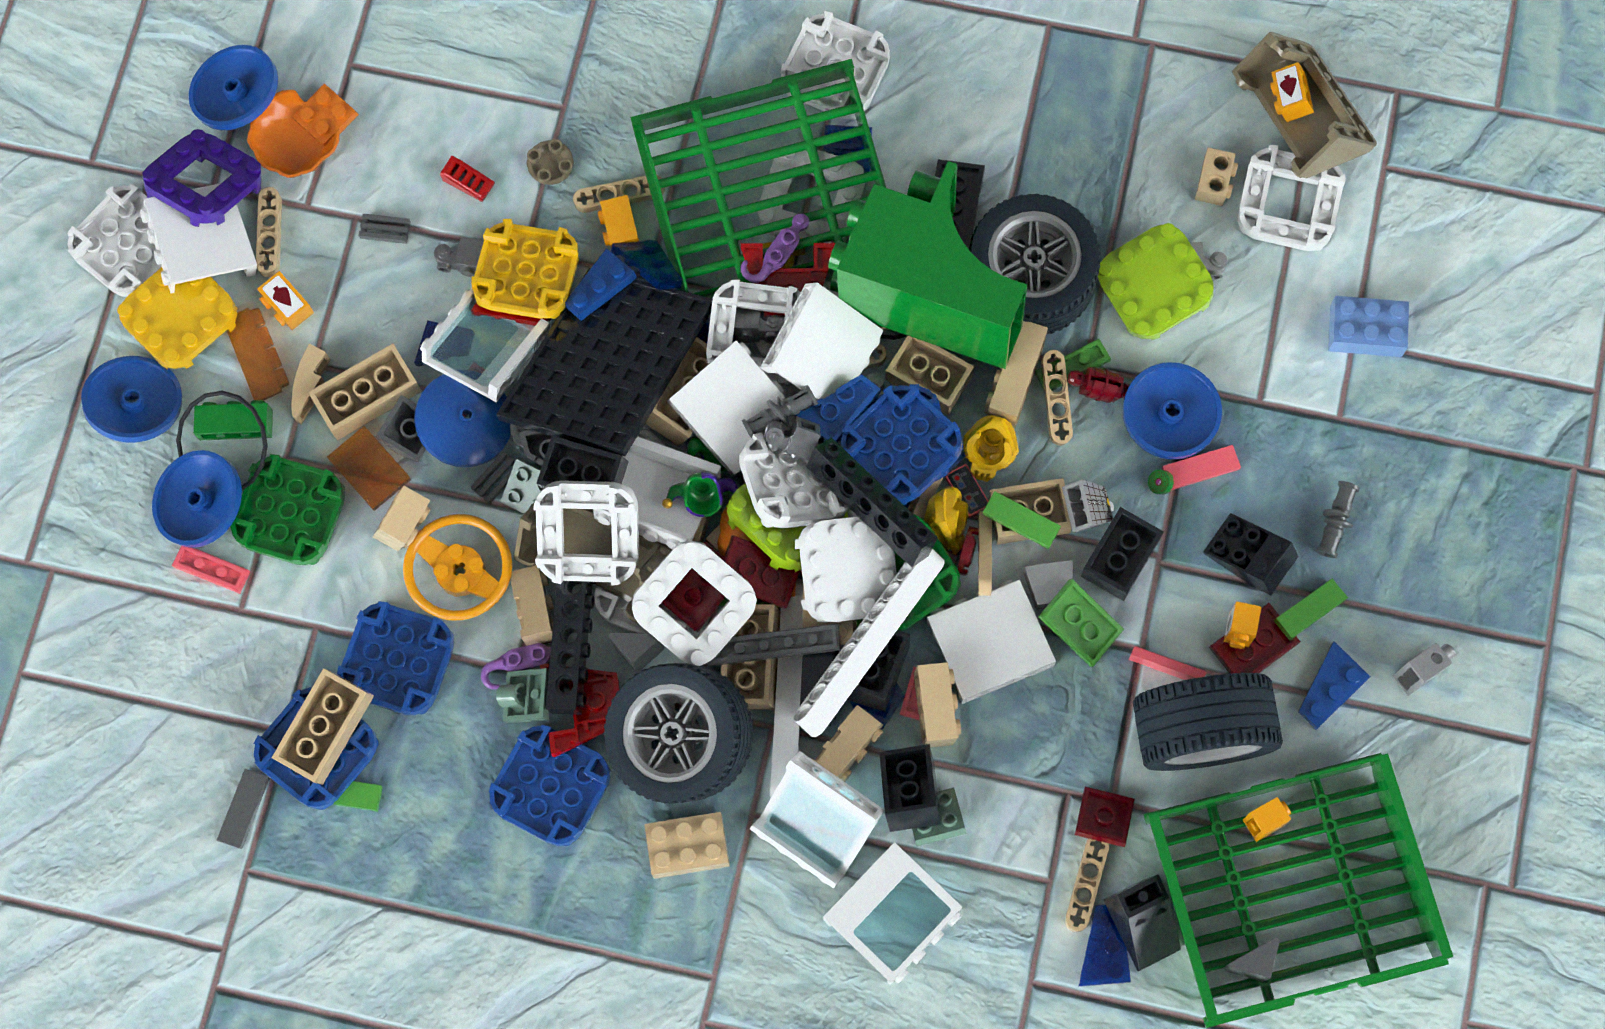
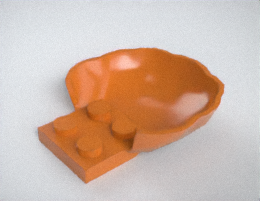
(299, 134)

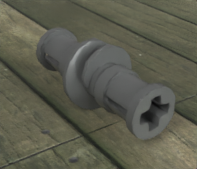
(781, 411)
(1337, 519)

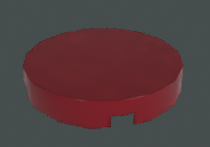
(968, 550)

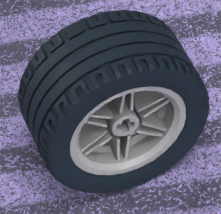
(1067, 240)
(1207, 721)
(724, 734)

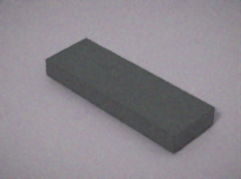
(243, 808)

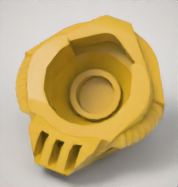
(990, 446)
(948, 517)

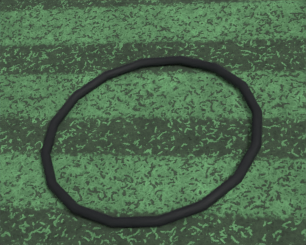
(249, 406)

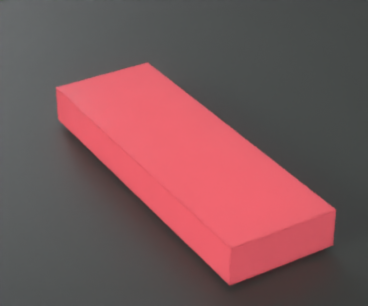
(1203, 466)
(211, 568)
(1165, 664)

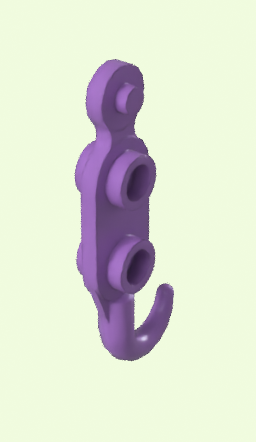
(779, 250)
(516, 660)

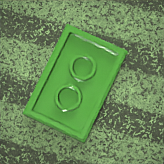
(1081, 622)

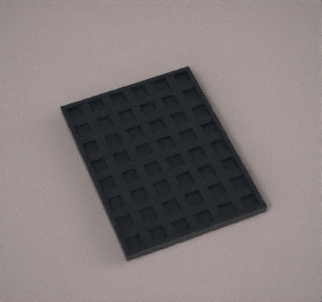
(606, 373)

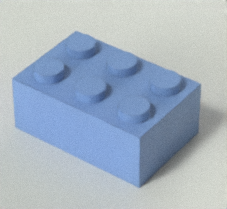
(1368, 326)

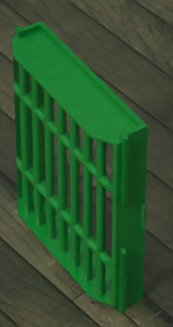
(697, 108)
(1407, 858)

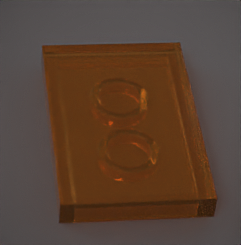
(369, 468)

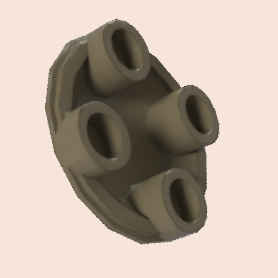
(550, 162)

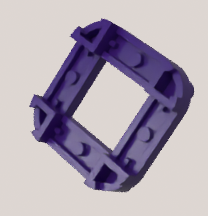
(200, 146)

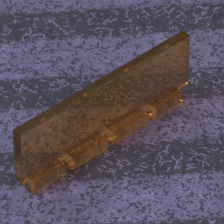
(254, 357)

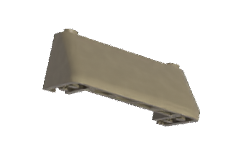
(1318, 139)
(588, 536)

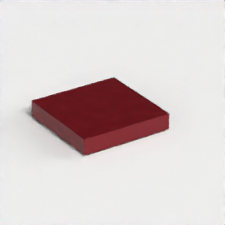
(1104, 816)

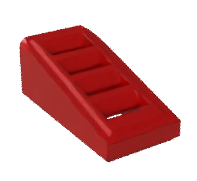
(455, 163)

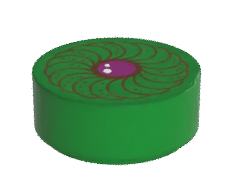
(1160, 482)

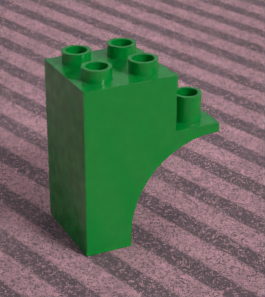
(919, 277)

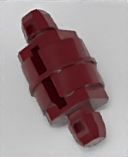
(1099, 384)

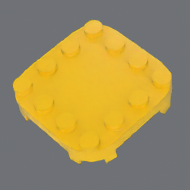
(525, 270)
(178, 323)

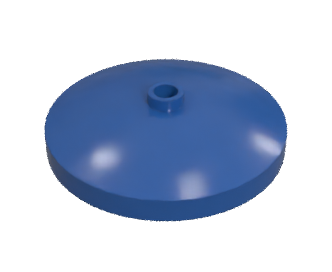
(233, 87)
(1175, 390)
(131, 399)
(450, 435)
(196, 499)

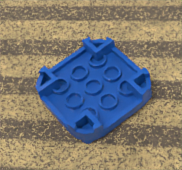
(903, 442)
(398, 657)
(348, 766)
(549, 793)

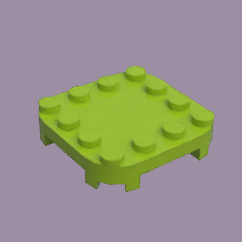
(1156, 281)
(774, 541)

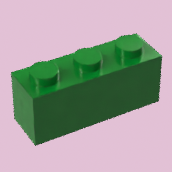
(231, 420)

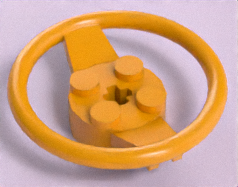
(446, 561)

